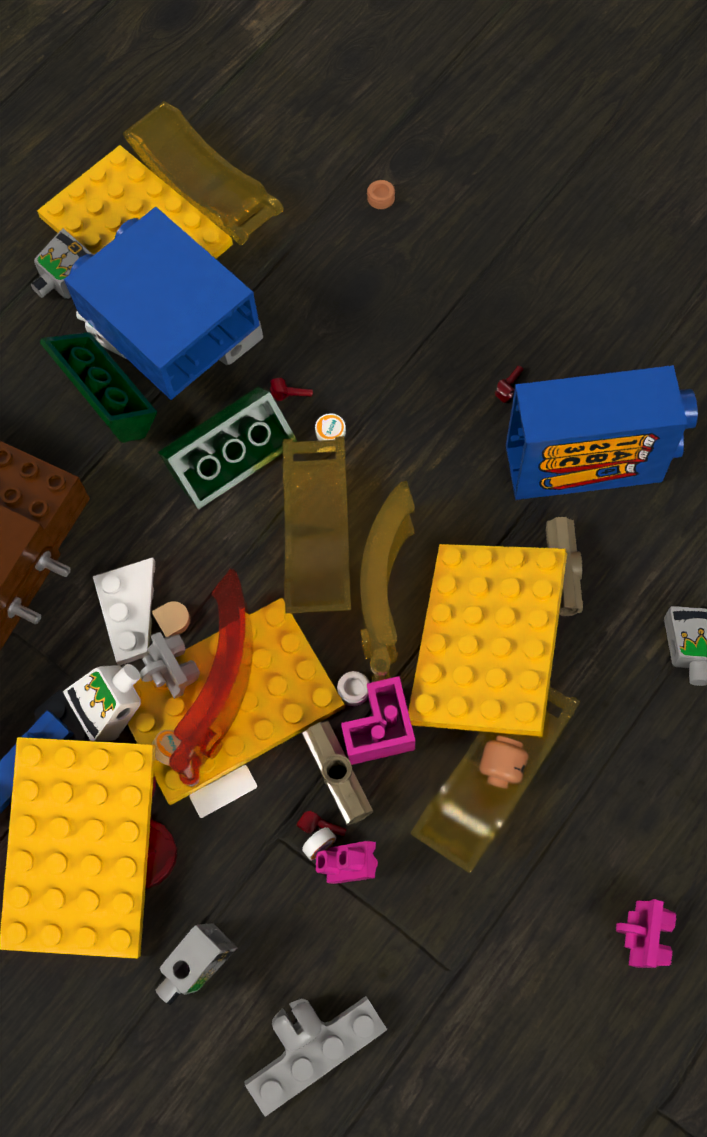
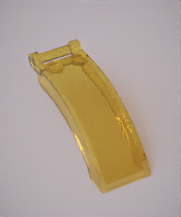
(199, 173)
(316, 528)
(382, 546)
(469, 810)

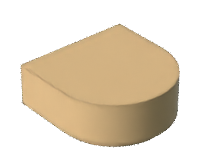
(172, 618)

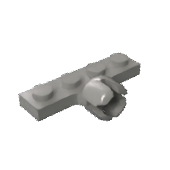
(311, 1049)

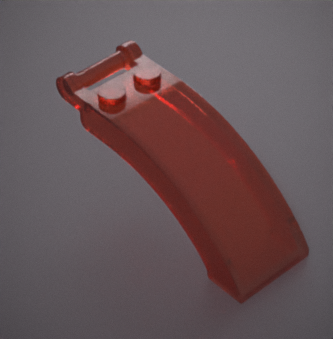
(224, 689)

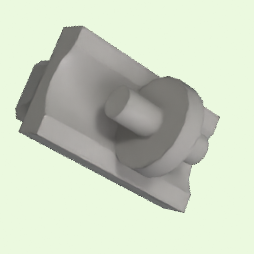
(163, 666)

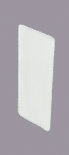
(223, 791)

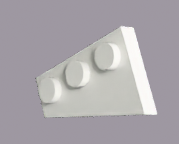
(126, 608)

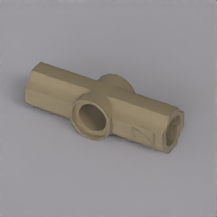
(561, 535)
(347, 790)

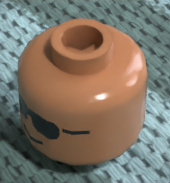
(503, 762)

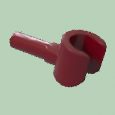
(504, 388)
(281, 391)
(311, 820)

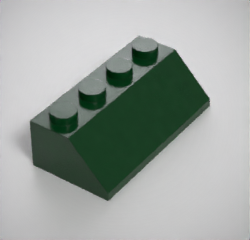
(102, 384)
(228, 447)

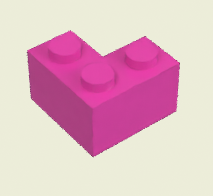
(384, 732)

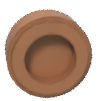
(381, 194)

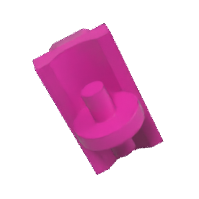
(348, 862)
(643, 934)

